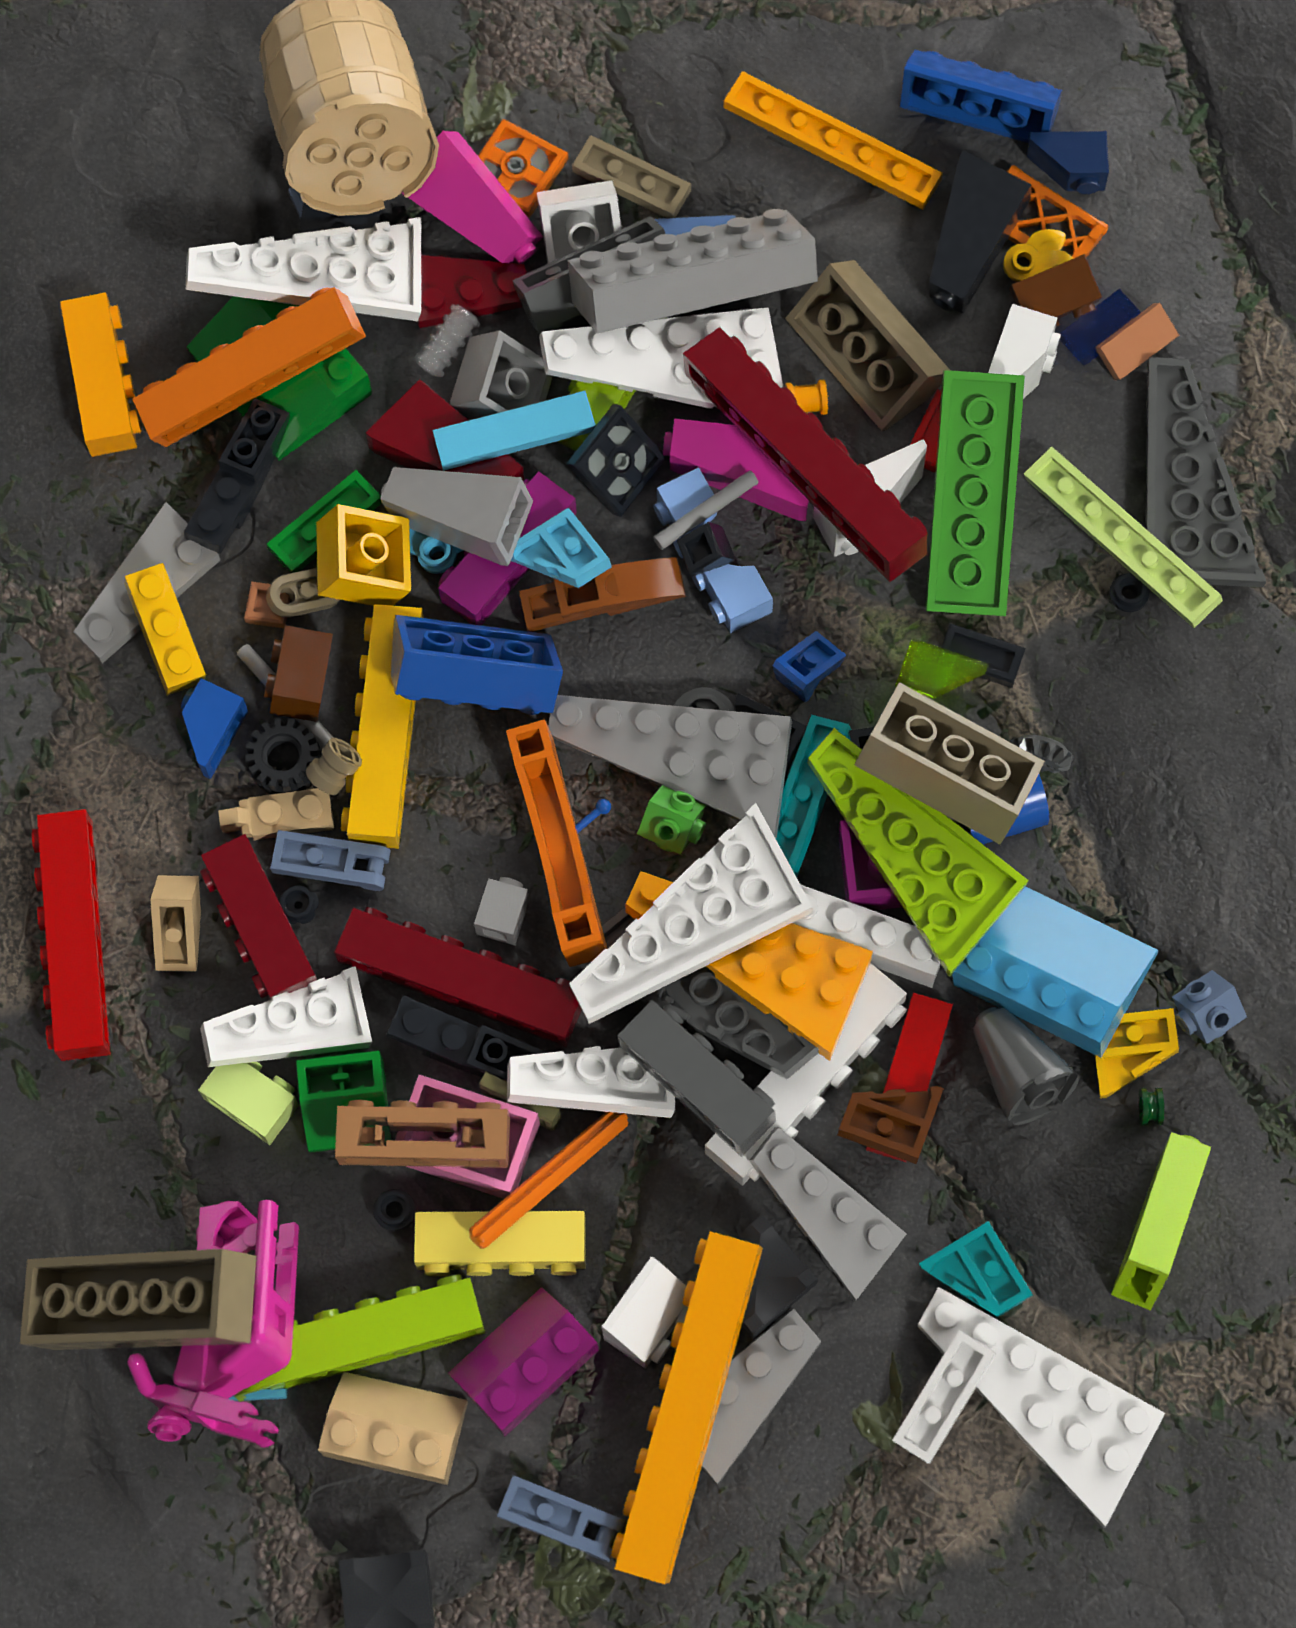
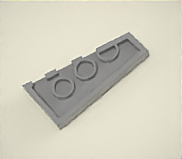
(112, 617)
(755, 1386)

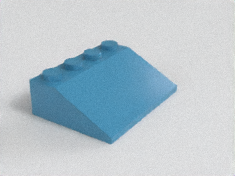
(1057, 970)

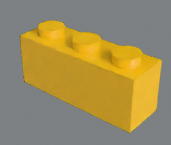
(164, 628)

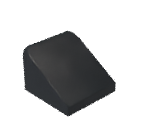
(705, 549)

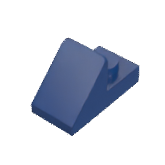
(807, 665)

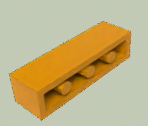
(99, 374)

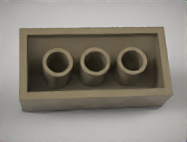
(867, 343)

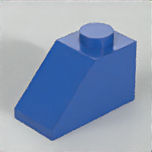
(211, 721)

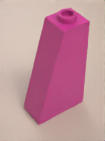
(475, 203)
(724, 456)

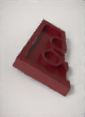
(473, 284)

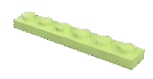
(1123, 537)

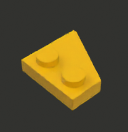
(1136, 1048)

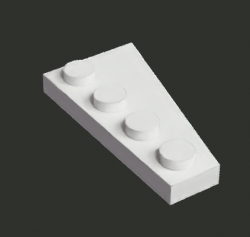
(308, 1021)
(588, 1081)

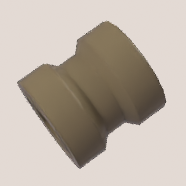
(333, 766)

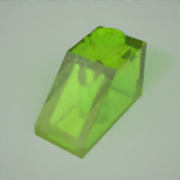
(937, 670)

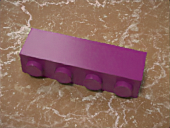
(481, 585)

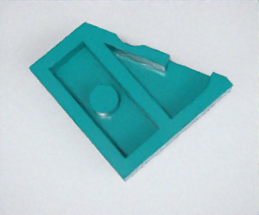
(980, 1271)

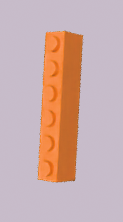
(248, 366)

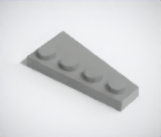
(835, 1218)

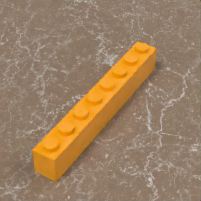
(688, 1407)

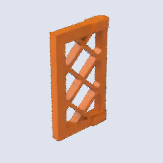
(1071, 211)

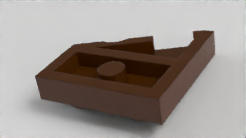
(891, 1121)

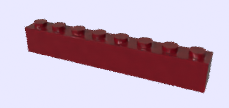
(806, 454)

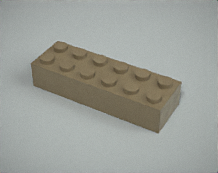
(139, 1300)

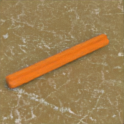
(547, 1178)

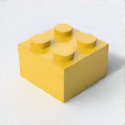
(363, 556)

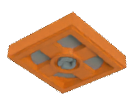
(522, 163)

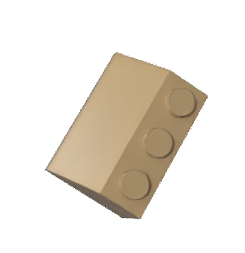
(393, 1428)

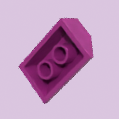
(524, 1361)

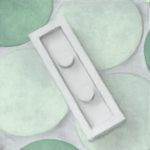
(944, 1396)

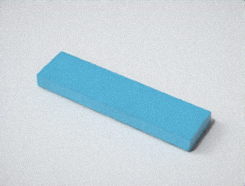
(514, 430)

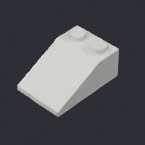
(1026, 346)
(893, 472)

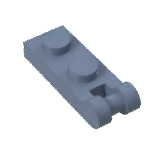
(329, 859)
(559, 1518)

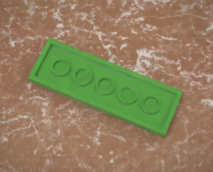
(974, 493)

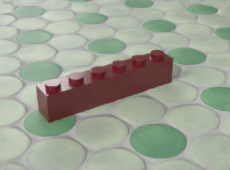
(458, 975)

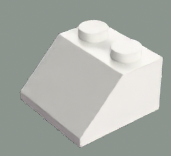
(577, 217)
(647, 1314)

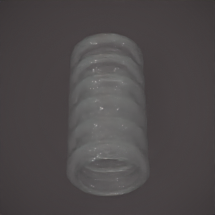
(447, 340)

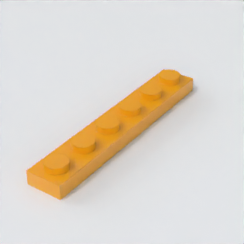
(832, 140)

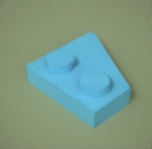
(562, 551)

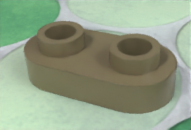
(303, 593)

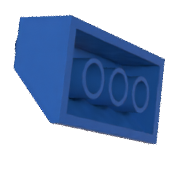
(978, 96)
(474, 665)

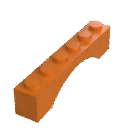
(558, 842)

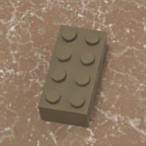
(950, 763)

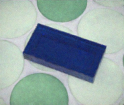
(1097, 326)

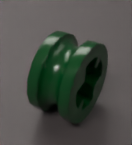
(1151, 1106)

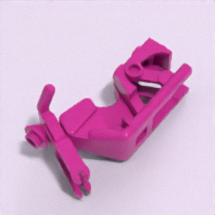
(216, 1372)

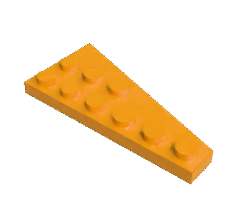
(791, 973)

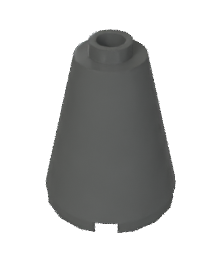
(1021, 1066)

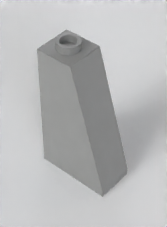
(461, 509)

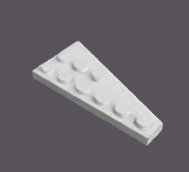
(371, 266)
(651, 353)
(708, 912)
(1061, 1411)

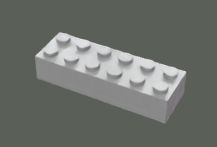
(692, 270)

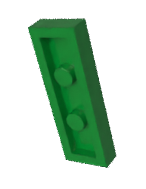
(297, 543)

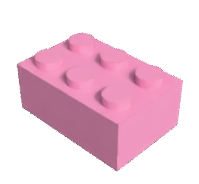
(492, 1181)

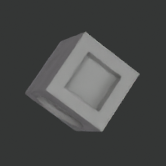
(502, 910)

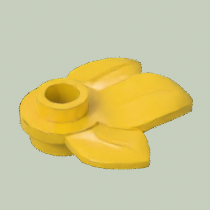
(1041, 250)

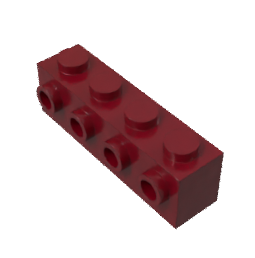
(258, 918)

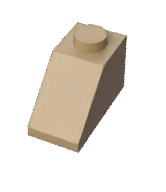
(176, 922)

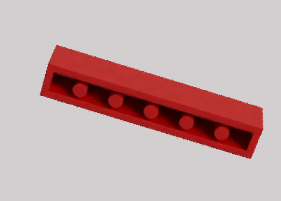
(72, 935)

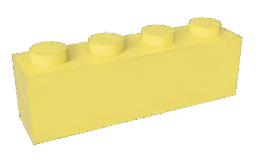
(534, 1242)

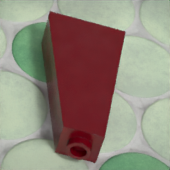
(407, 435)

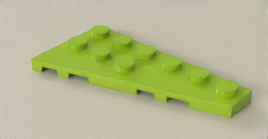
(931, 864)

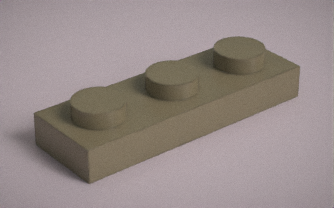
(632, 177)

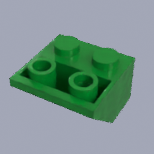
(333, 1083)

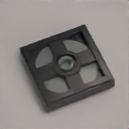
(616, 460)

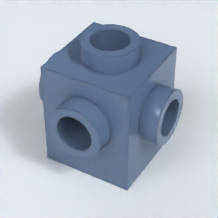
(1208, 1007)

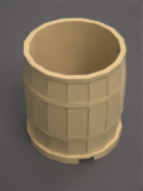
(346, 105)

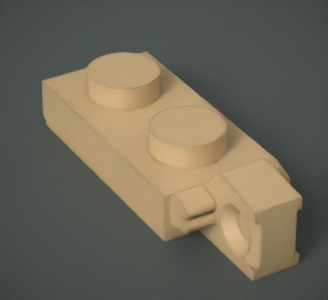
(290, 811)

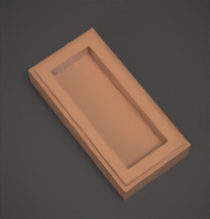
(1137, 341)

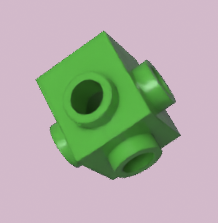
(672, 820)

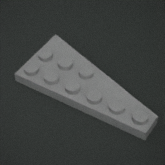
(712, 754)

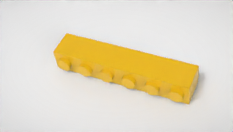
(381, 741)

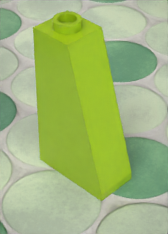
(1161, 1221)

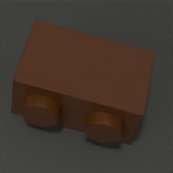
(1059, 290)
(300, 673)

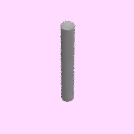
(705, 510)

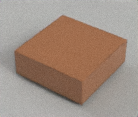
(258, 610)

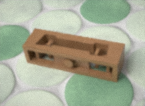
(405, 1116)

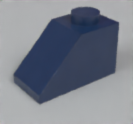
(1072, 158)

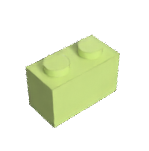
(251, 1098)

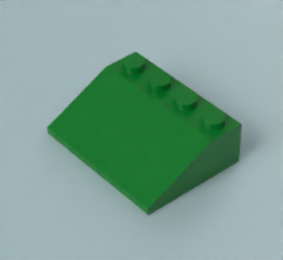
(312, 397)

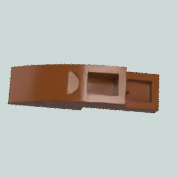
(612, 592)

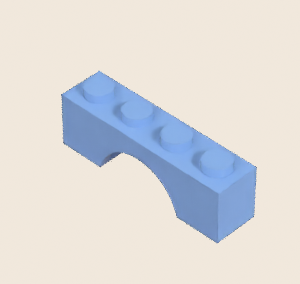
(735, 591)

